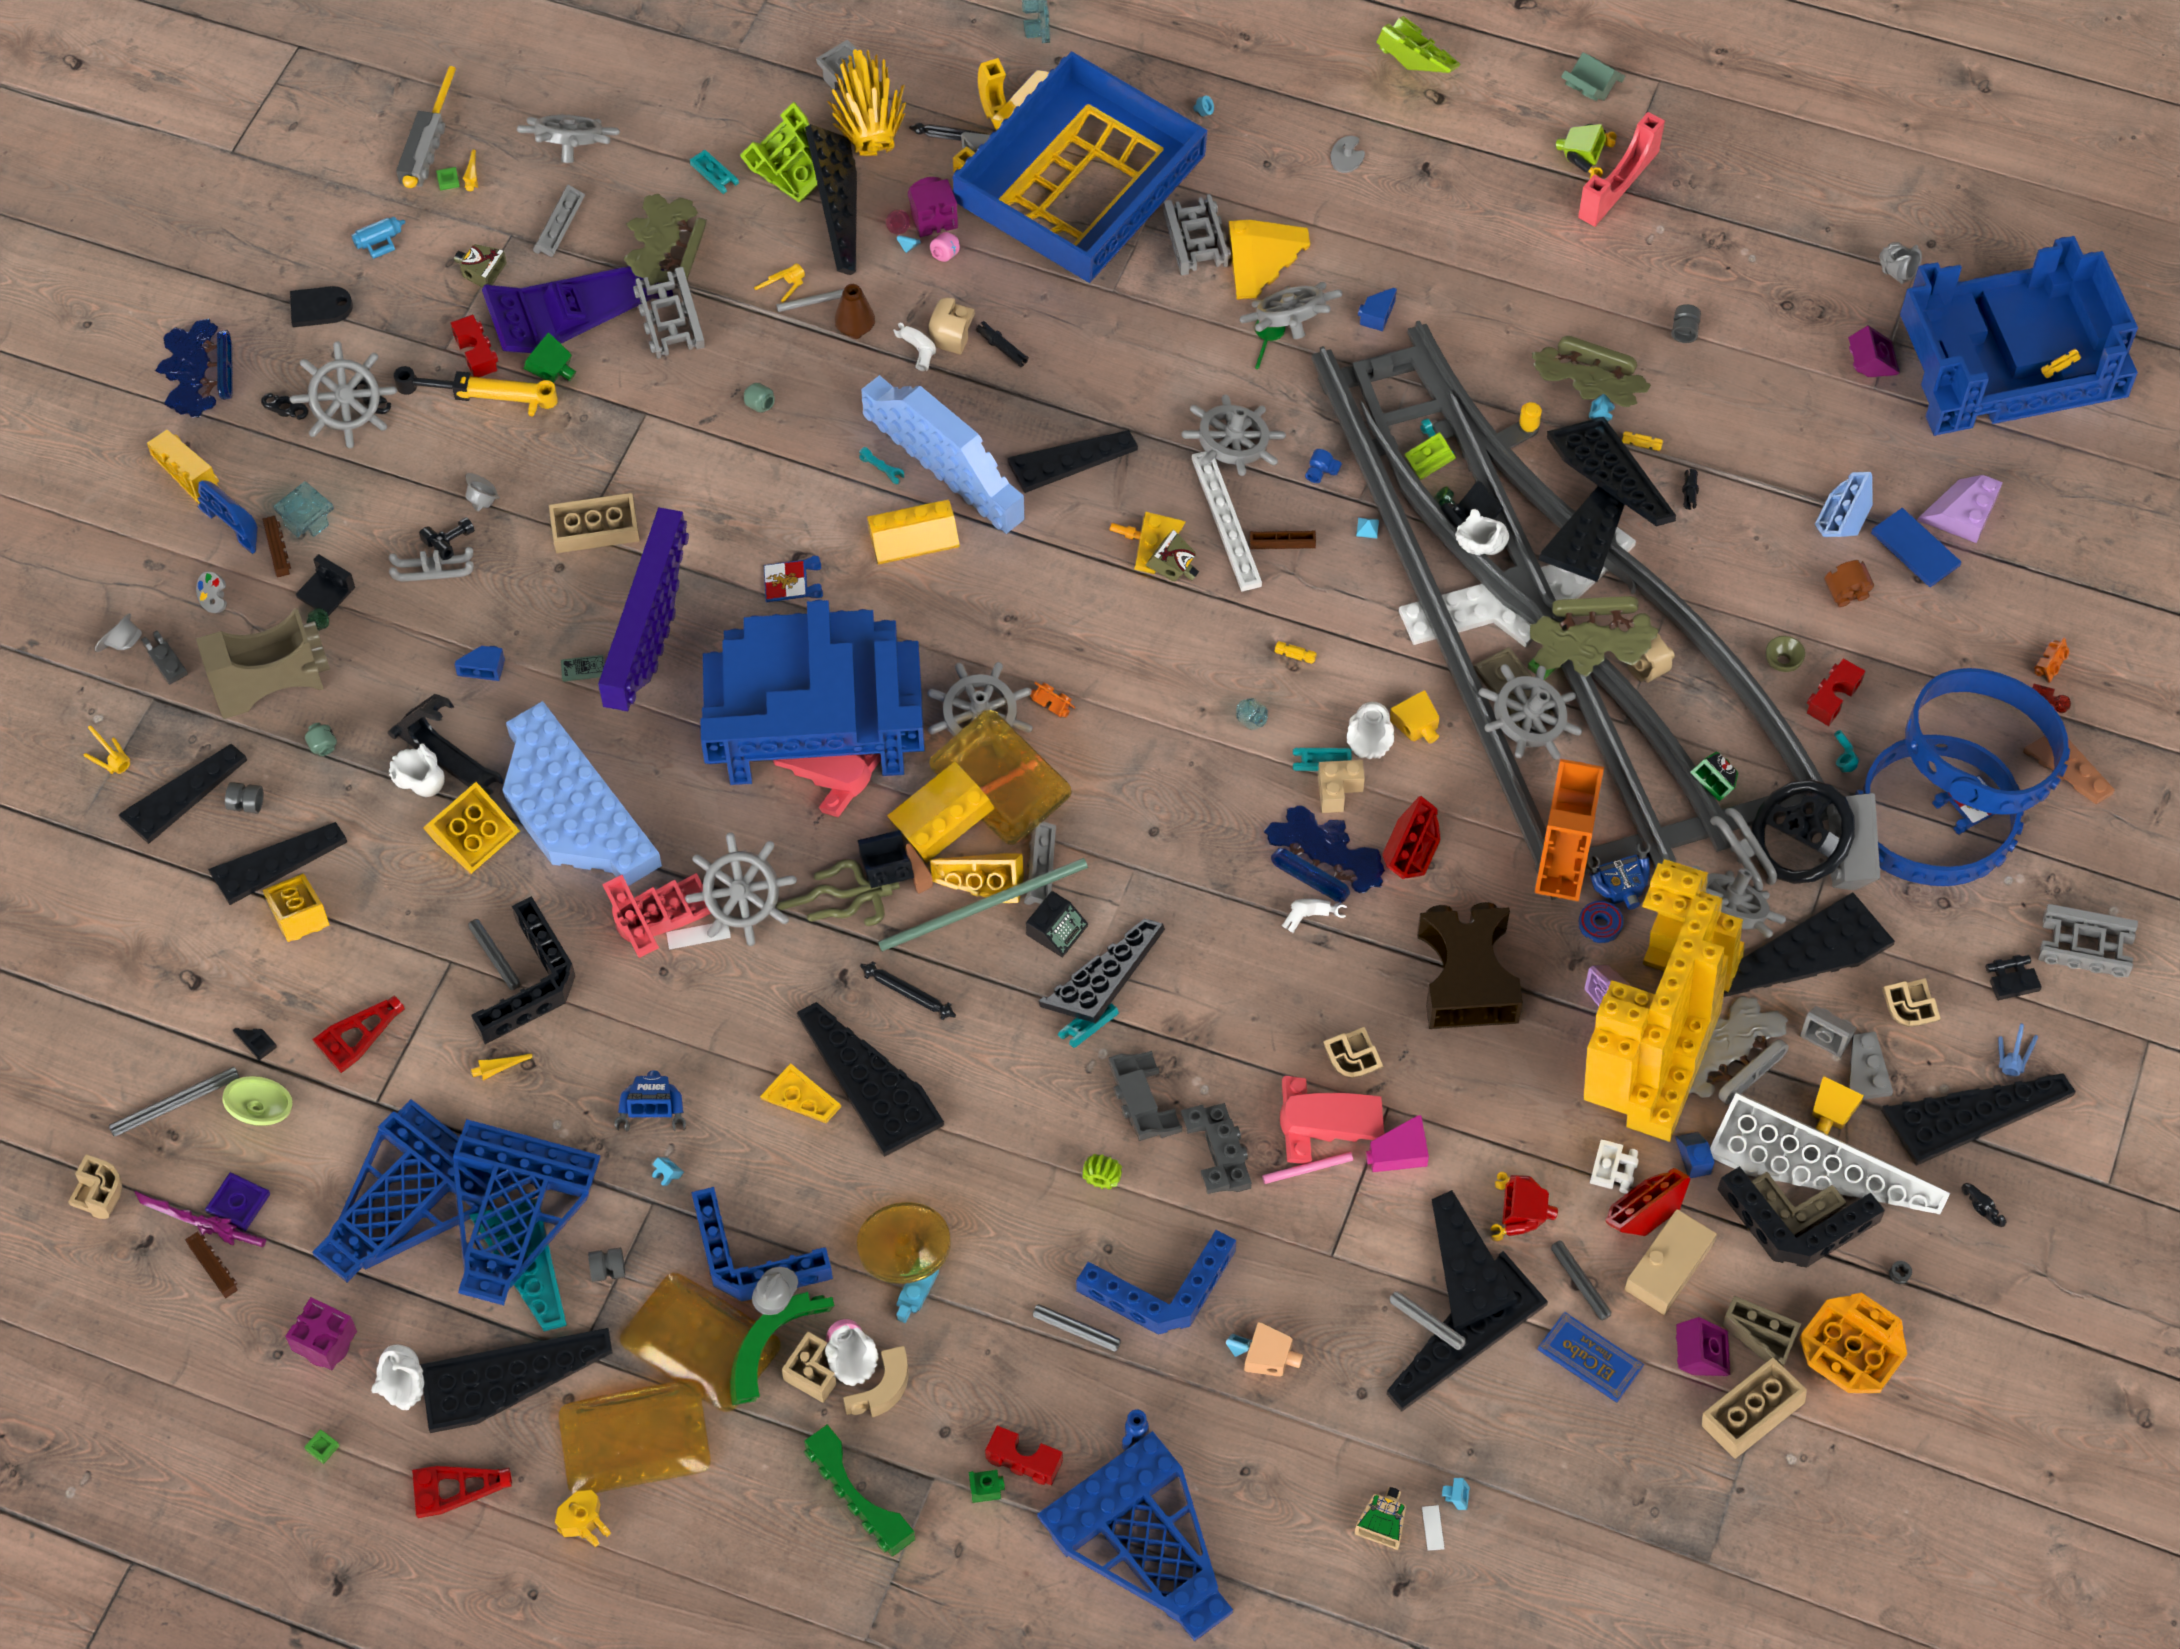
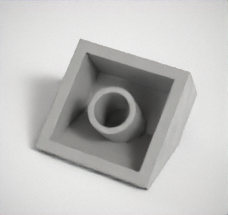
(1827, 1031)

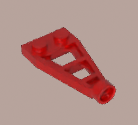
(335, 1047)
(428, 1493)

